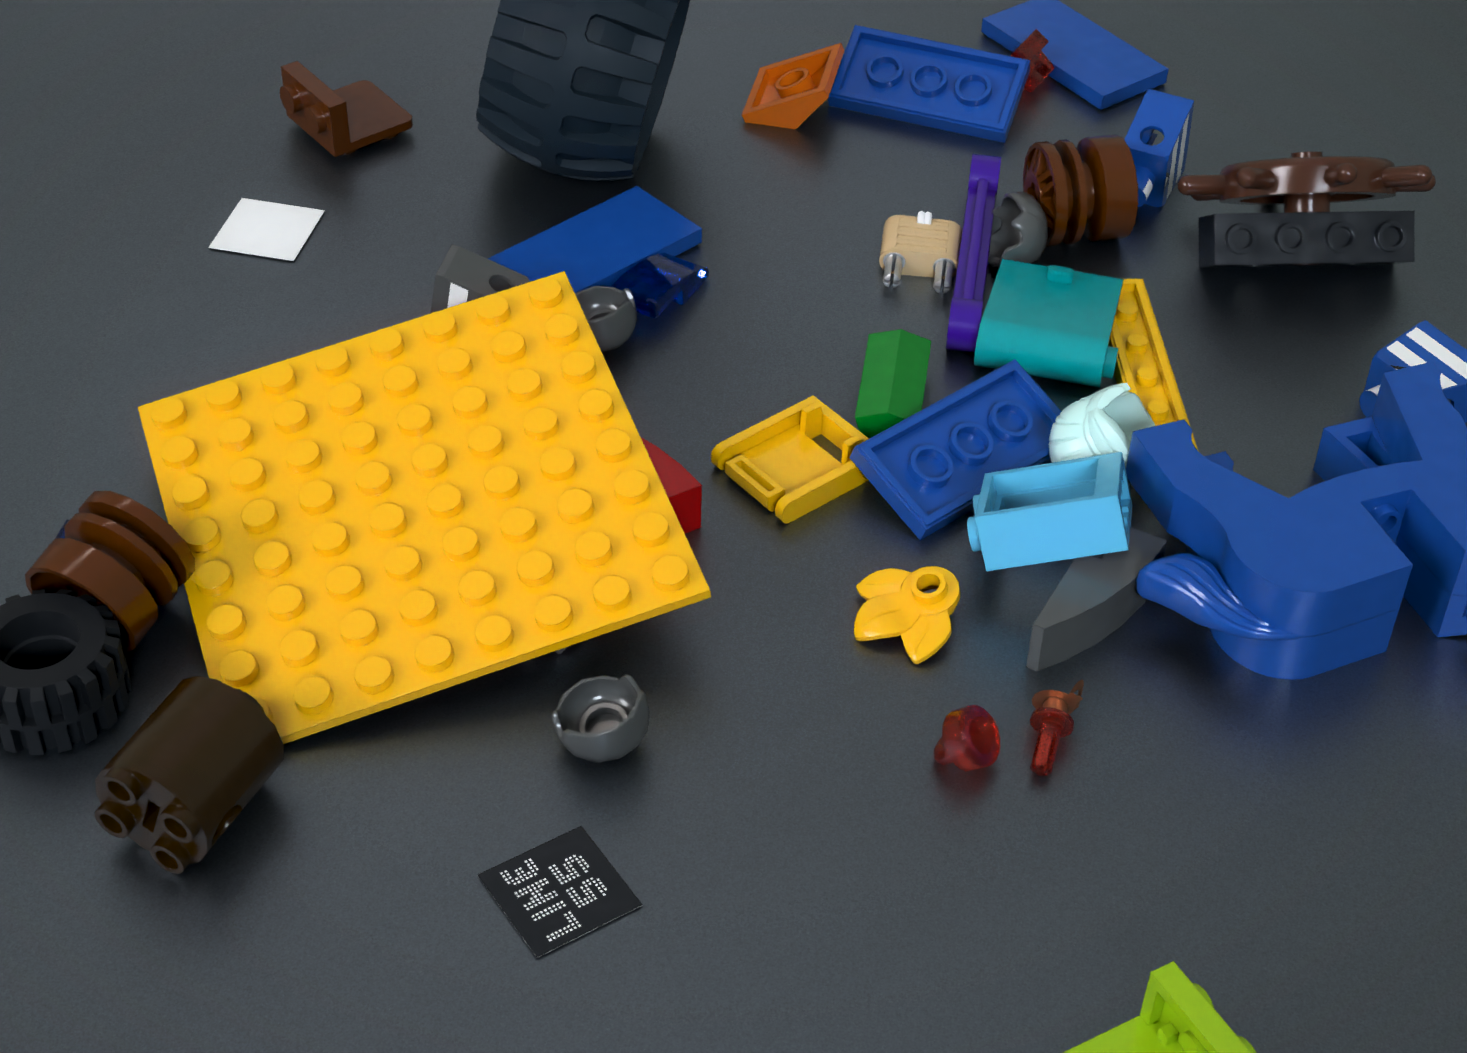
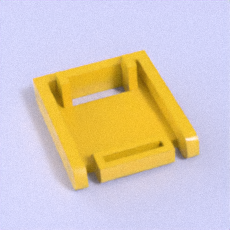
(785, 466)

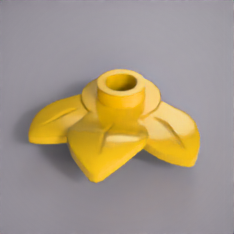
(900, 608)

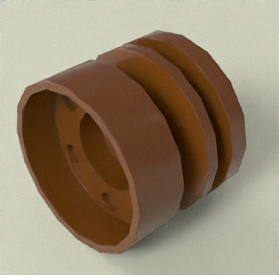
(1083, 188)
(120, 558)

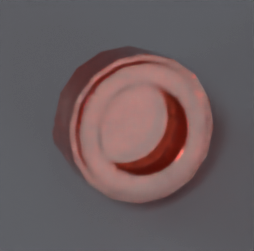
(968, 739)

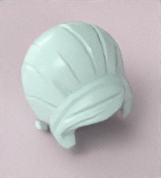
(1098, 425)

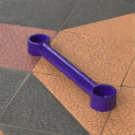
(973, 254)

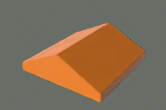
(792, 88)

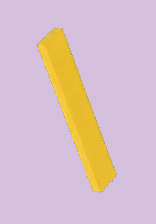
(1143, 357)

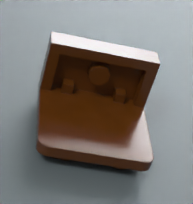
(340, 117)

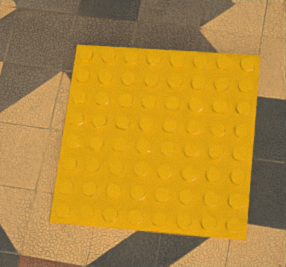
(415, 508)

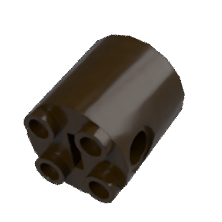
(188, 771)

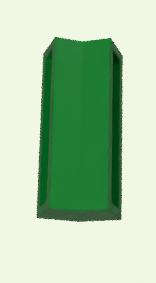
(891, 380)

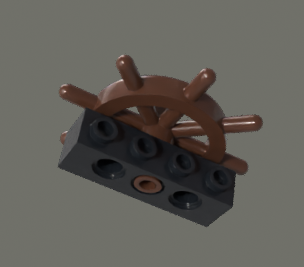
(1307, 229)

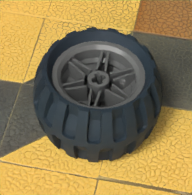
(578, 82)

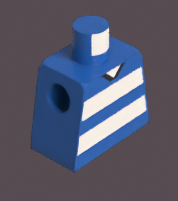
(1161, 164)
(1419, 346)

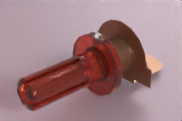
(1052, 722)

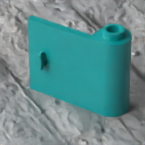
(1050, 323)

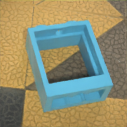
(1052, 512)

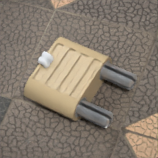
(920, 248)

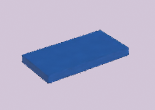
(1082, 53)
(929, 83)
(603, 241)
(940, 455)

